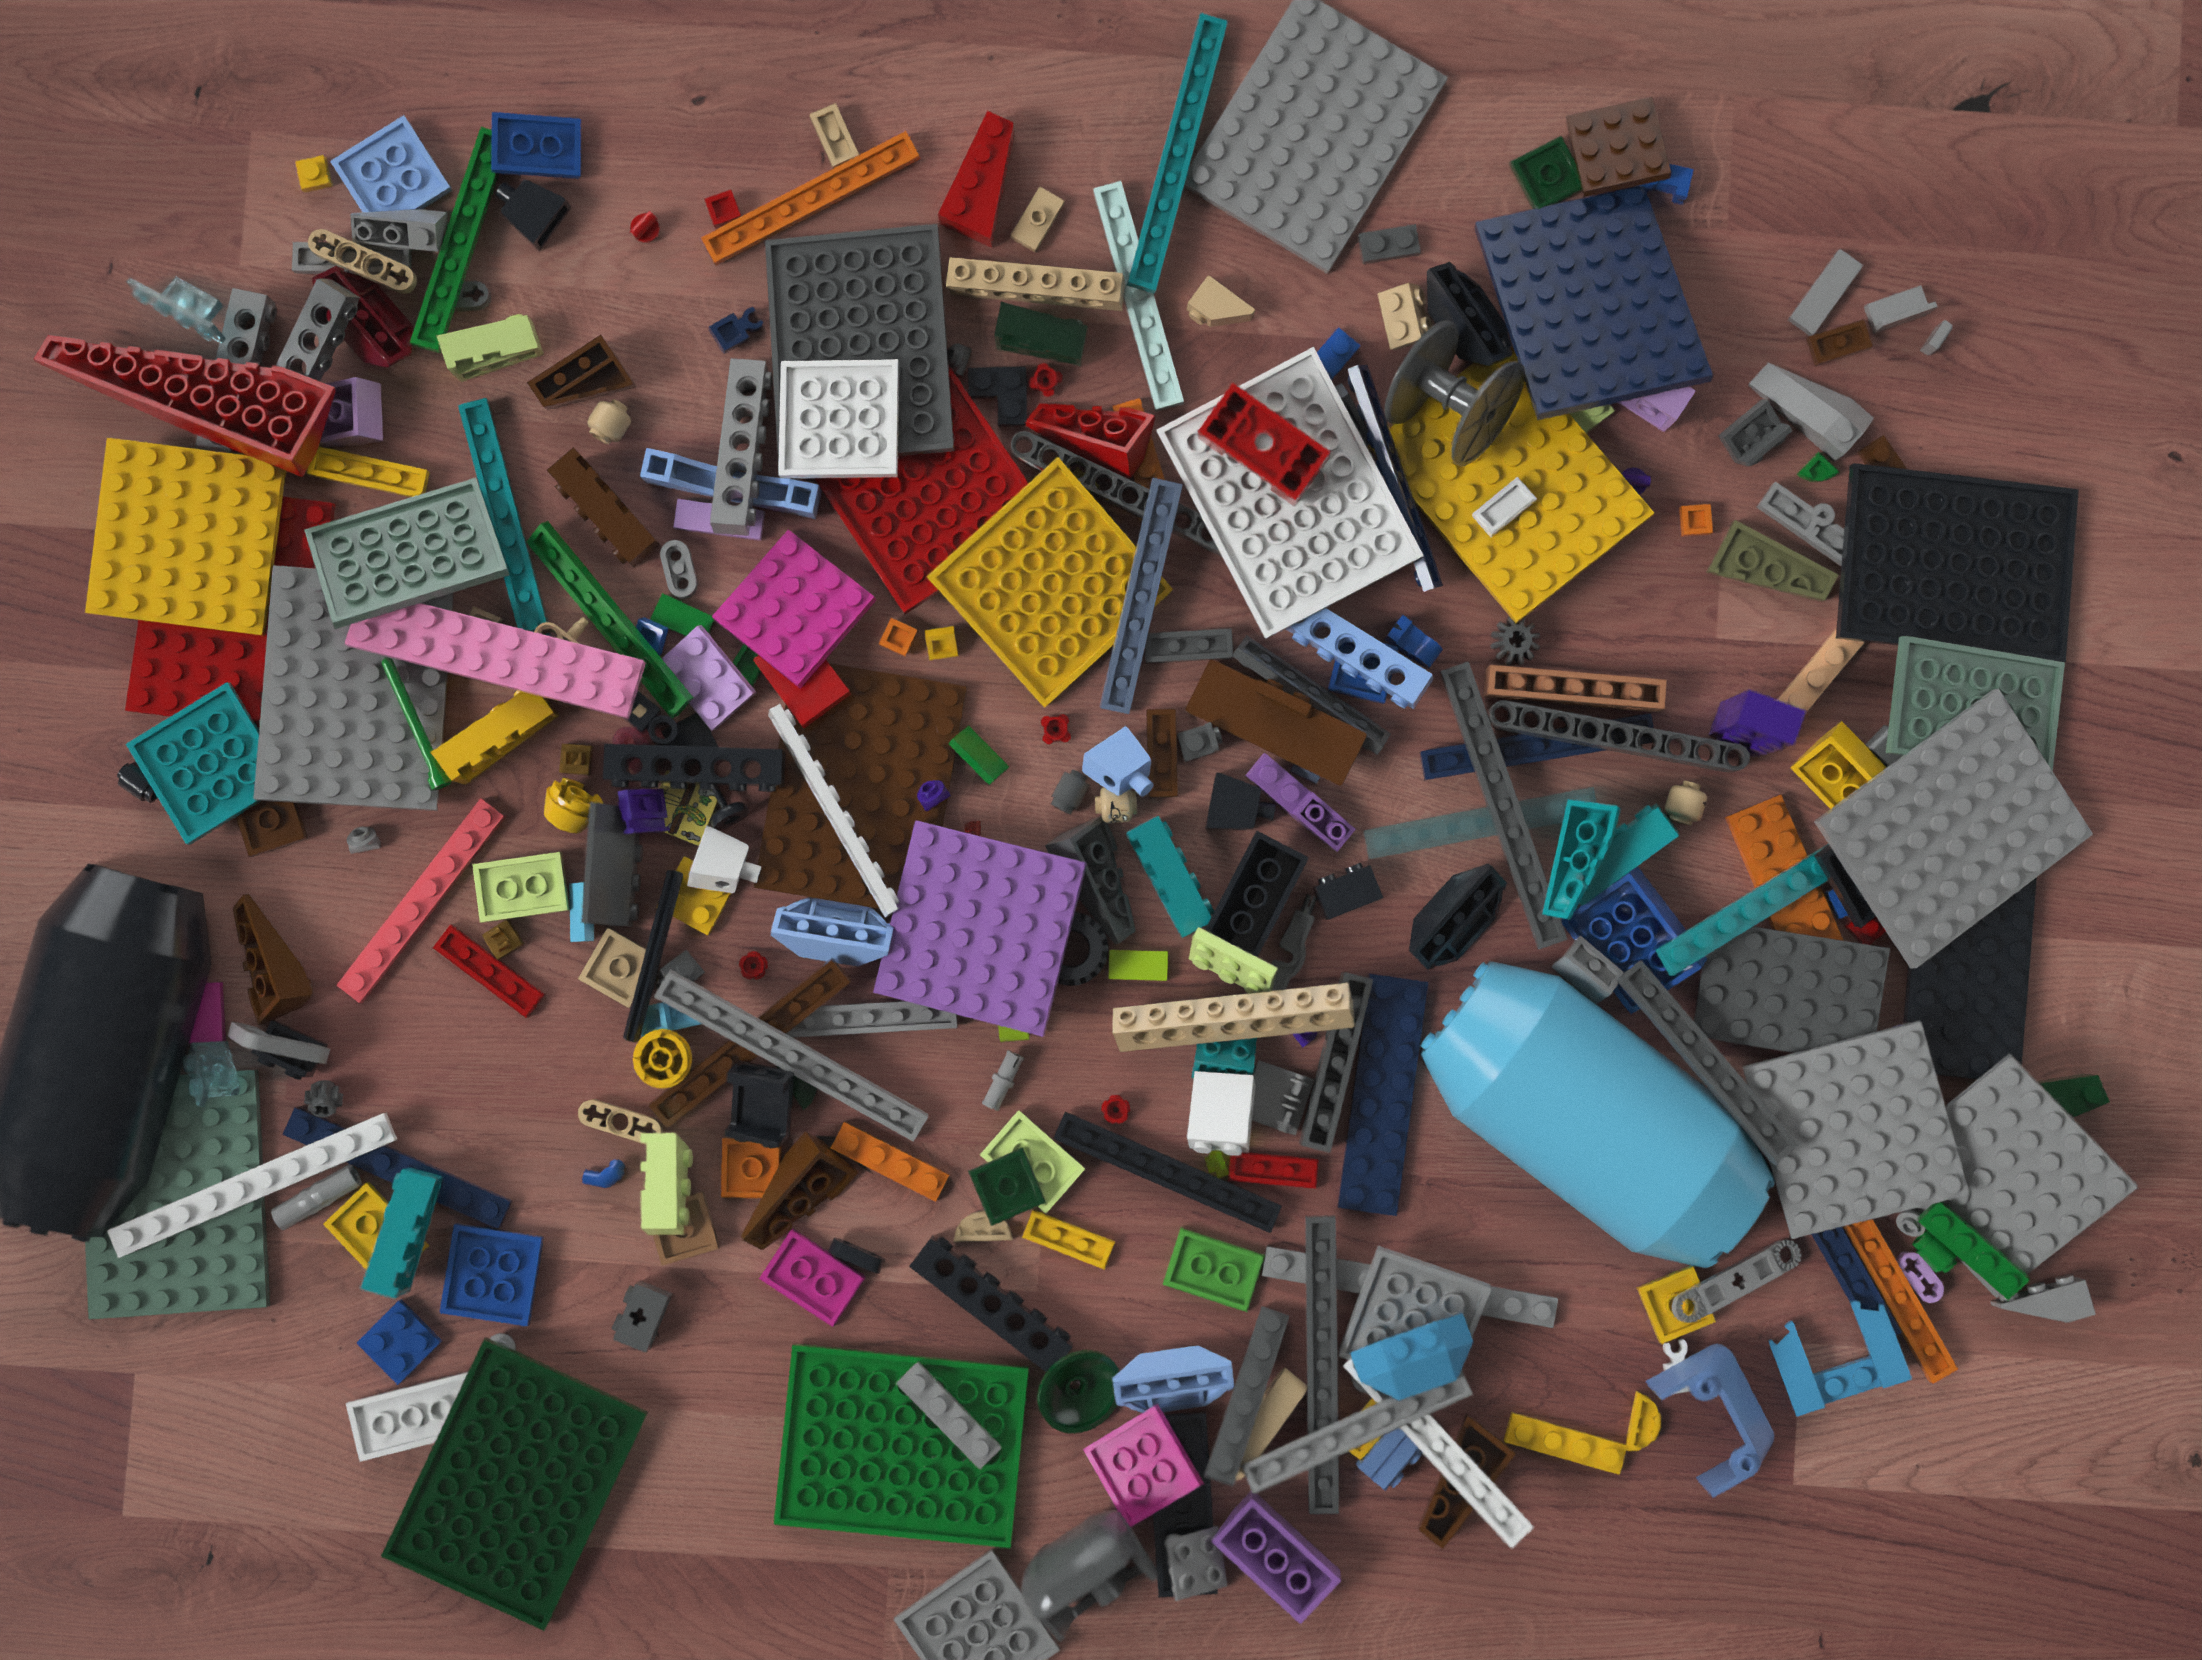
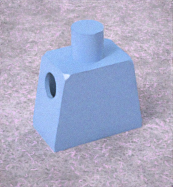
(1119, 764)

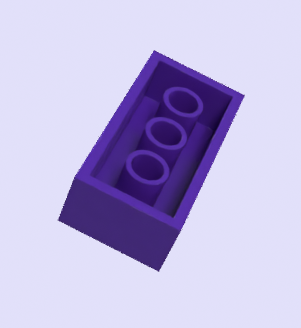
(1757, 723)

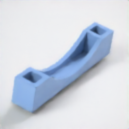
(699, 478)

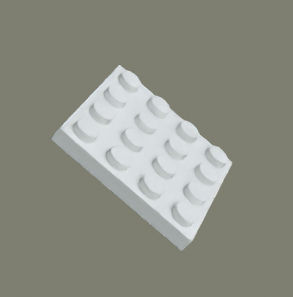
(839, 419)

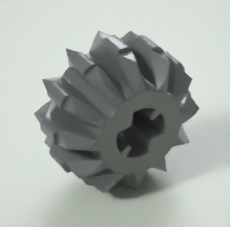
(1523, 649)

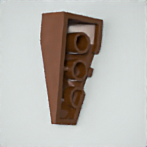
(274, 970)
(802, 1181)

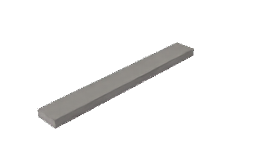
(1349, 1434)

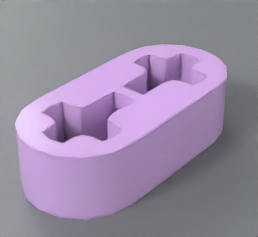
(1924, 1272)

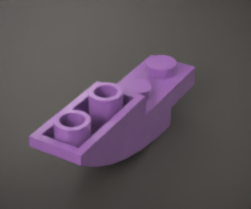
(1300, 802)

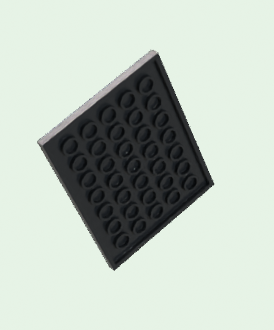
(1957, 561)

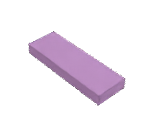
(696, 517)

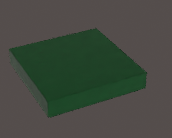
(1547, 174)
(1006, 1186)

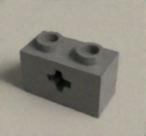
(643, 1333)

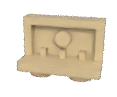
(1404, 315)

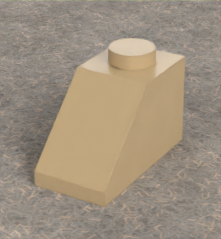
(1217, 305)

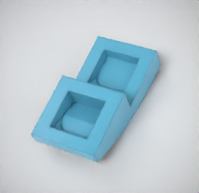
(666, 1017)

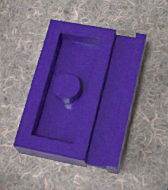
(643, 810)

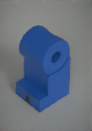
(1677, 185)
(1414, 642)

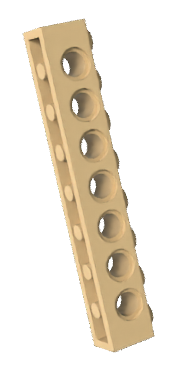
(1233, 1017)

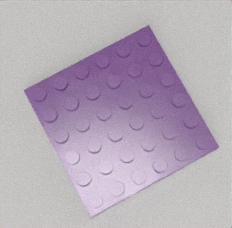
(980, 928)

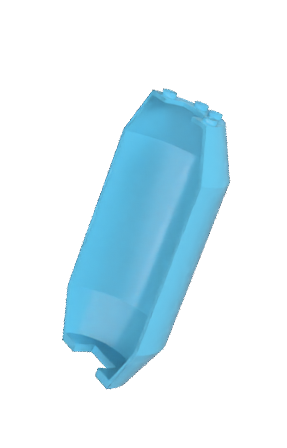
(1598, 1116)

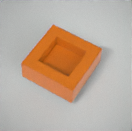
(1696, 520)
(898, 637)

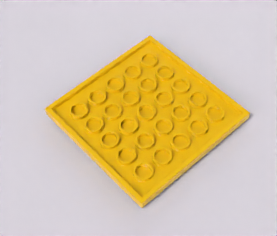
(185, 537)
(1044, 581)

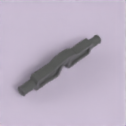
(1293, 942)

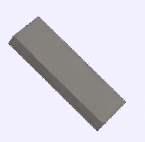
(1825, 292)

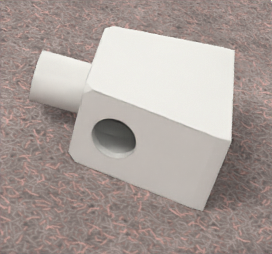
(721, 863)

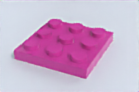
(1143, 1466)

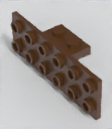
(1276, 721)

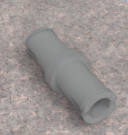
(1003, 1080)

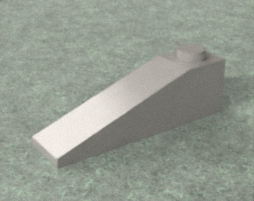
(1817, 412)

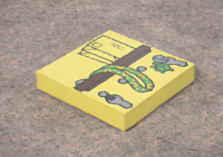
(688, 811)

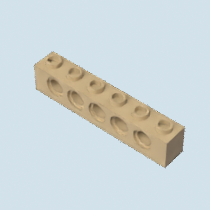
(1036, 284)

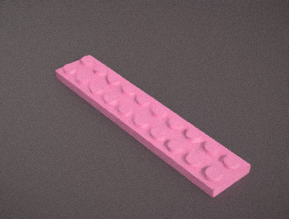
(503, 656)

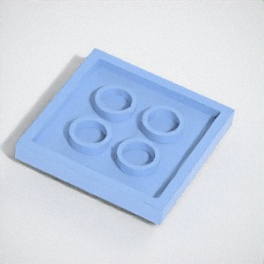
(391, 171)

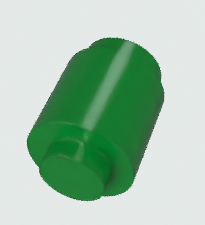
(1934, 1252)

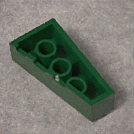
(2077, 1092)

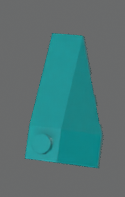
(1580, 849)

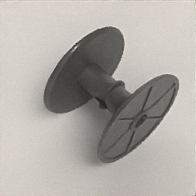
(1426, 375)

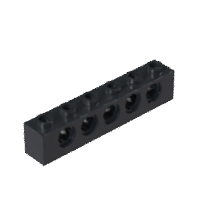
(619, 756)
(974, 1303)

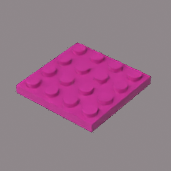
(794, 608)

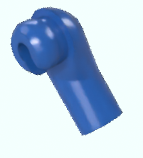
(607, 1177)

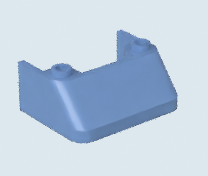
(1717, 1373)

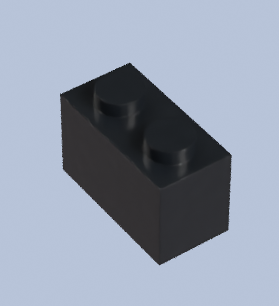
(1348, 891)

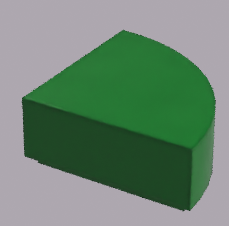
(1818, 469)

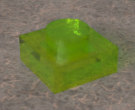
(1216, 1163)

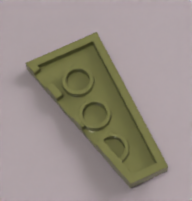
(1766, 563)

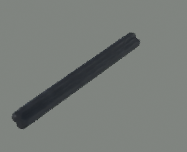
(653, 956)

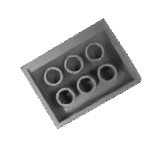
(610, 869)

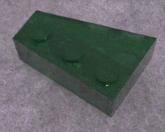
(1040, 335)

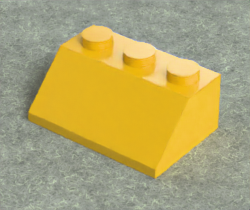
(1837, 765)

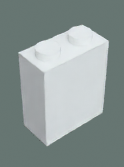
(1221, 1113)

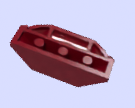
(379, 329)

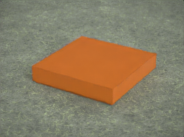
(747, 1168)

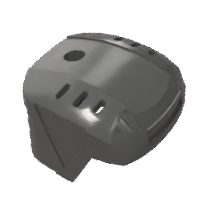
(1081, 1562)

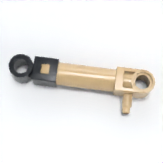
(644, 714)

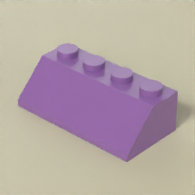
(1277, 1556)

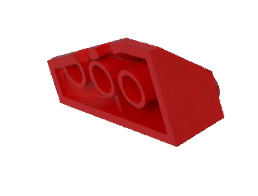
(1104, 437)

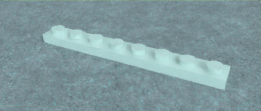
(1139, 303)

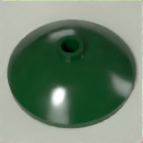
(1086, 1401)

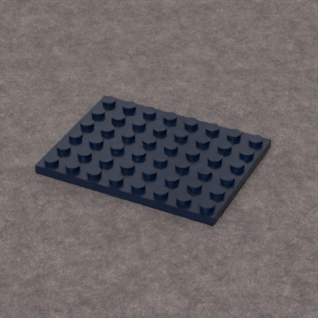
(1592, 302)

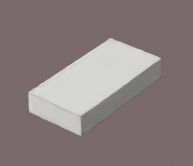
(1504, 507)

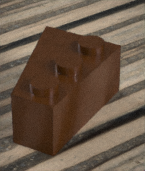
(581, 376)

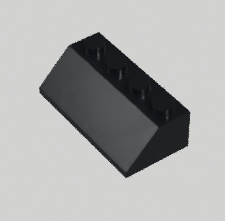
(1256, 893)

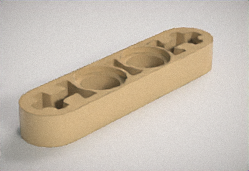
(362, 261)

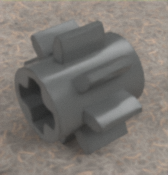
(323, 1098)

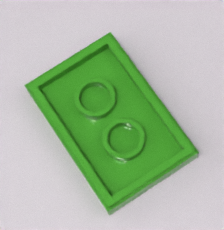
(1213, 1269)

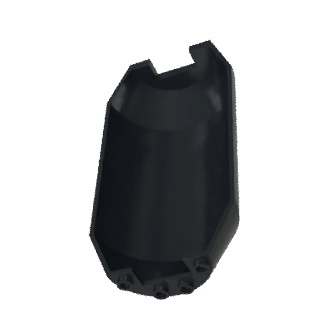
(97, 1049)

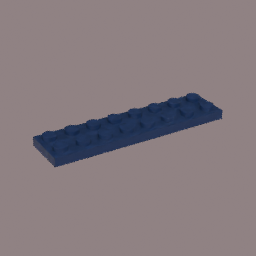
(1382, 1095)

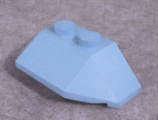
(832, 930)
(1173, 1379)

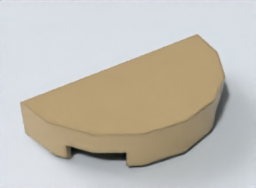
(977, 1228)

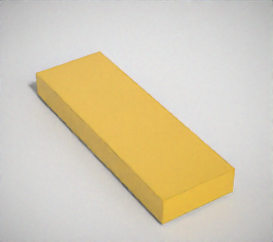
(1068, 1239)

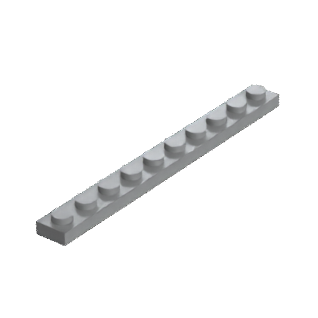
(791, 1055)
(1350, 1276)

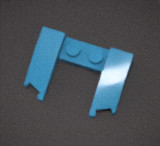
(1811, 1391)

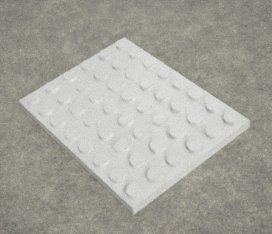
(1337, 534)

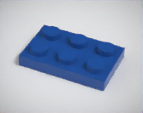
(535, 145)

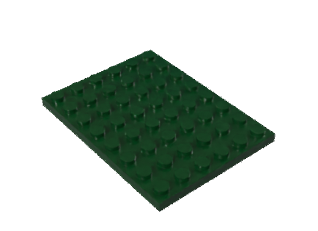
(514, 1484)

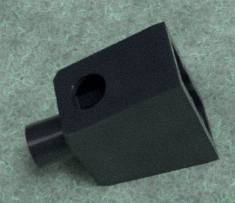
(532, 210)
(1236, 805)

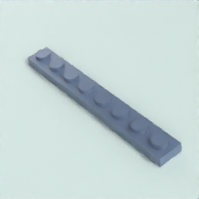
(1140, 595)

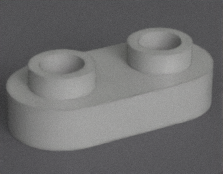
(678, 570)

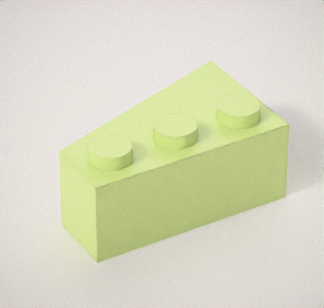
(490, 347)
(665, 1184)

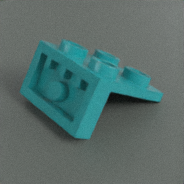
(1226, 1057)

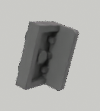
(1754, 434)

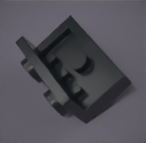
(294, 1067)

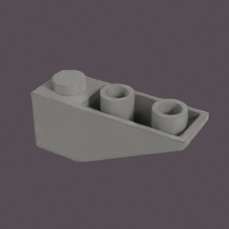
(400, 228)
(2060, 1301)

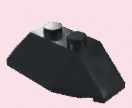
(1458, 298)
(1456, 916)

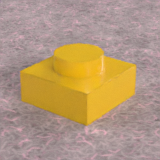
(313, 173)
(941, 643)

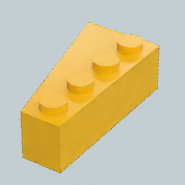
(493, 736)

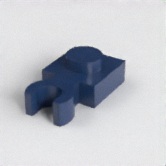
(732, 332)

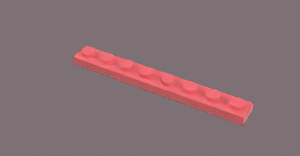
(421, 901)

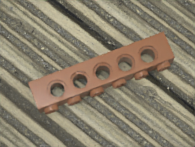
(1574, 688)

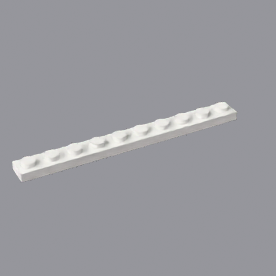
(252, 1185)

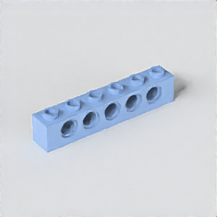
(1406, 694)

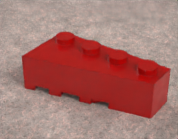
(979, 184)

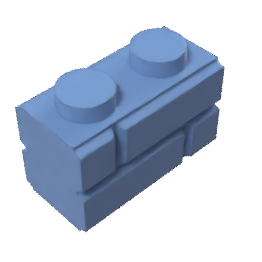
(1389, 1458)

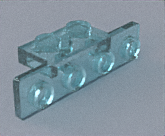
(185, 303)

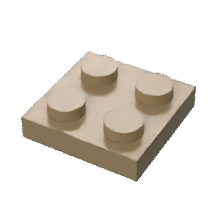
(614, 967)

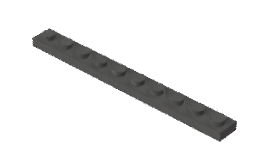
(1501, 802)
(1321, 1354)

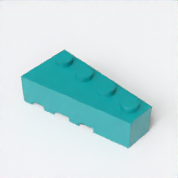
(1631, 847)
(1169, 876)
(402, 1233)

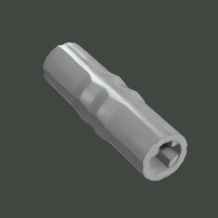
(316, 1197)

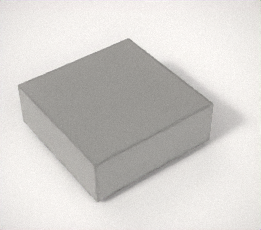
(1936, 338)

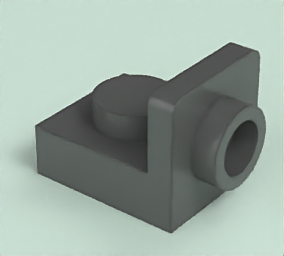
(1199, 741)

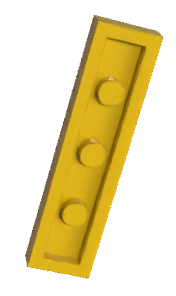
(368, 472)
(1565, 1443)

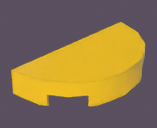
(1644, 1423)

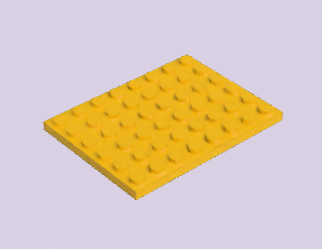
(1579, 506)

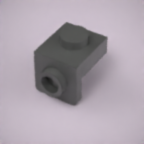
(684, 965)

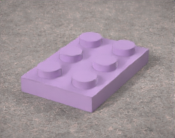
(709, 677)

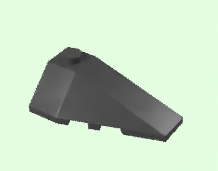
(1101, 883)

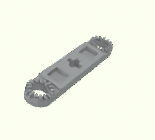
(1718, 1289)

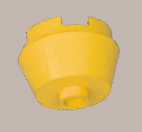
(568, 805)
(662, 1058)

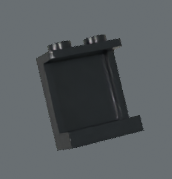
(760, 1104)

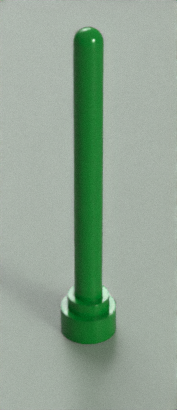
(437, 777)

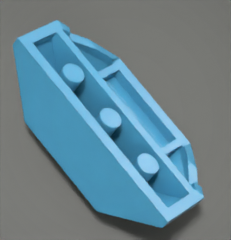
(1415, 1358)

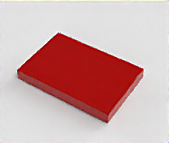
(814, 698)

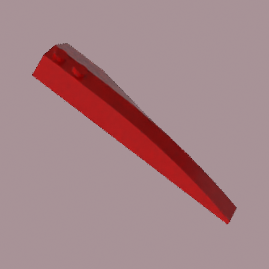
(240, 406)

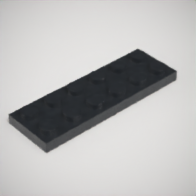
(1191, 1511)

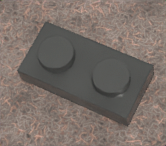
(1389, 244)

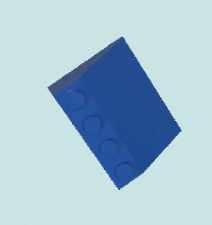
(1628, 926)

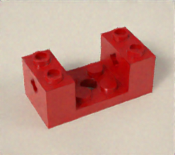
(1286, 466)

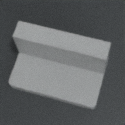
(1898, 309)
(1588, 970)

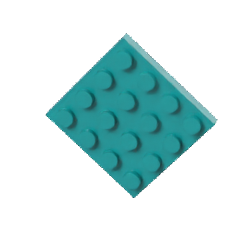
(202, 762)

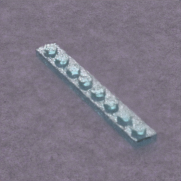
(1465, 825)

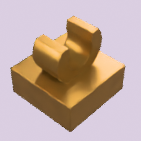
(575, 759)
(503, 939)

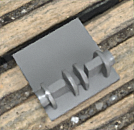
(1279, 1097)
(1195, 1563)

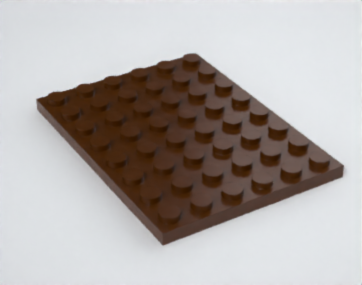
(877, 757)

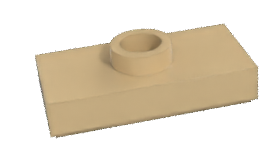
(1037, 219)

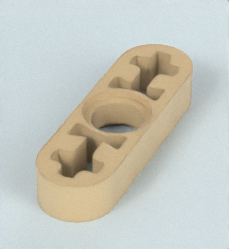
(602, 1108)

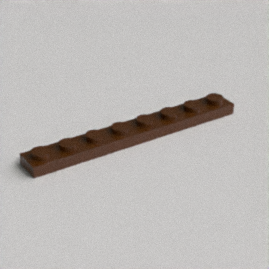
(782, 1015)

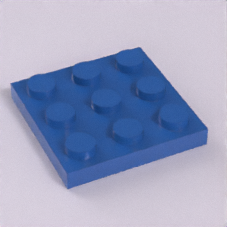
(491, 1274)

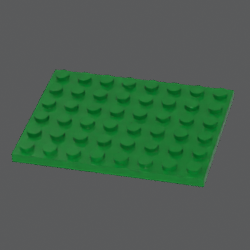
(878, 1465)

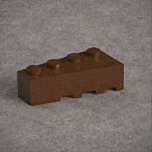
(603, 507)
(1446, 1506)

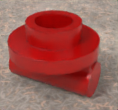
(645, 227)

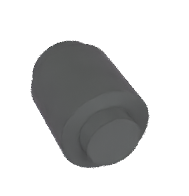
(1070, 791)

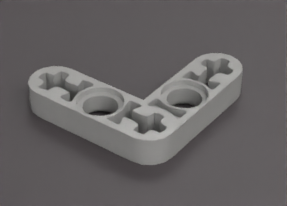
(256, 1039)

